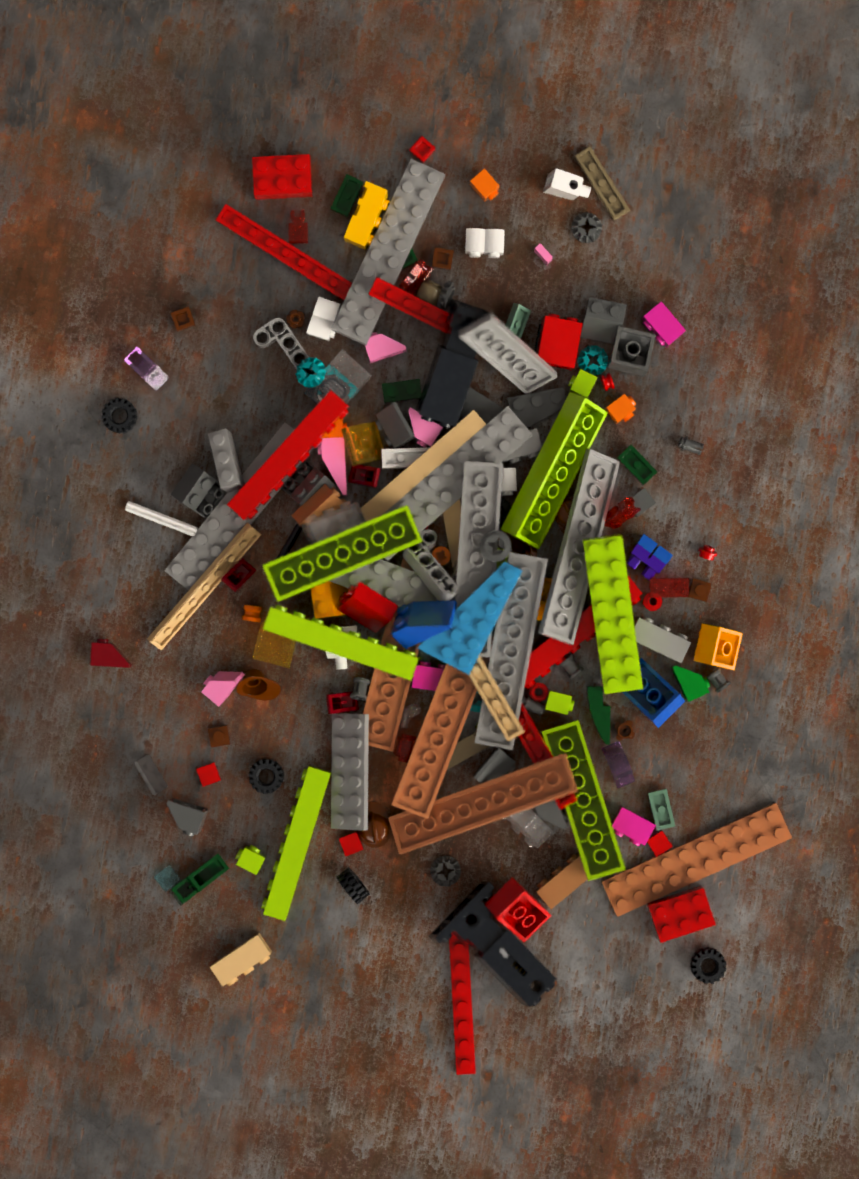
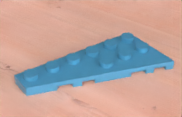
(473, 621)

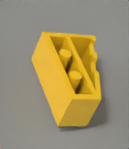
(367, 215)

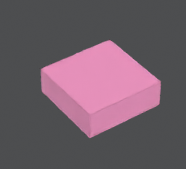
(543, 254)

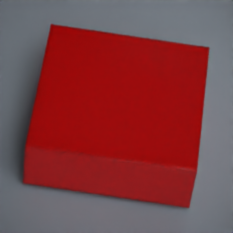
(422, 149)
(208, 774)
(351, 843)
(659, 843)

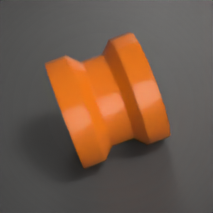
(442, 555)
(252, 613)

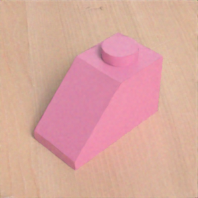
(383, 347)
(424, 431)
(221, 685)

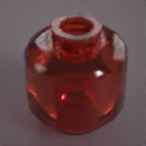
(404, 747)

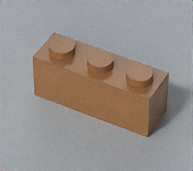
(562, 881)

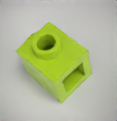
(582, 383)
(250, 859)

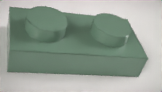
(517, 319)
(661, 809)

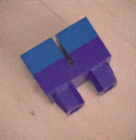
(641, 552)

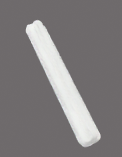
(161, 518)

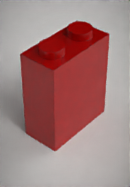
(559, 341)
(367, 607)

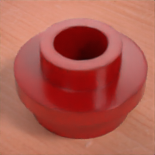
(707, 552)
(648, 606)
(543, 696)

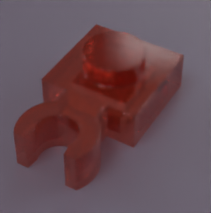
(298, 231)

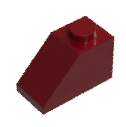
(107, 655)

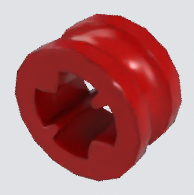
(607, 381)

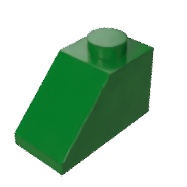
(690, 683)

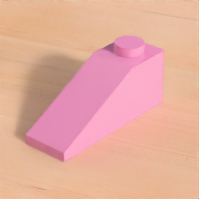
(334, 457)

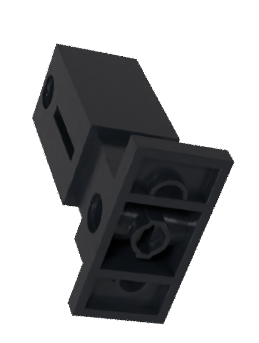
(450, 369)
(496, 947)

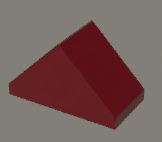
(364, 476)
(238, 575)
(341, 703)

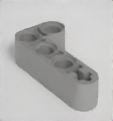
(281, 337)
(442, 588)

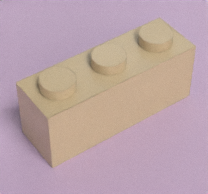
(241, 960)

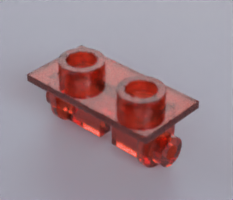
(420, 273)
(617, 516)
(669, 587)

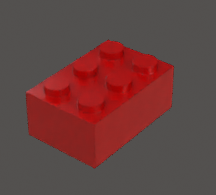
(282, 176)
(518, 910)
(681, 914)

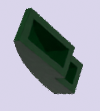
(599, 713)
(199, 879)

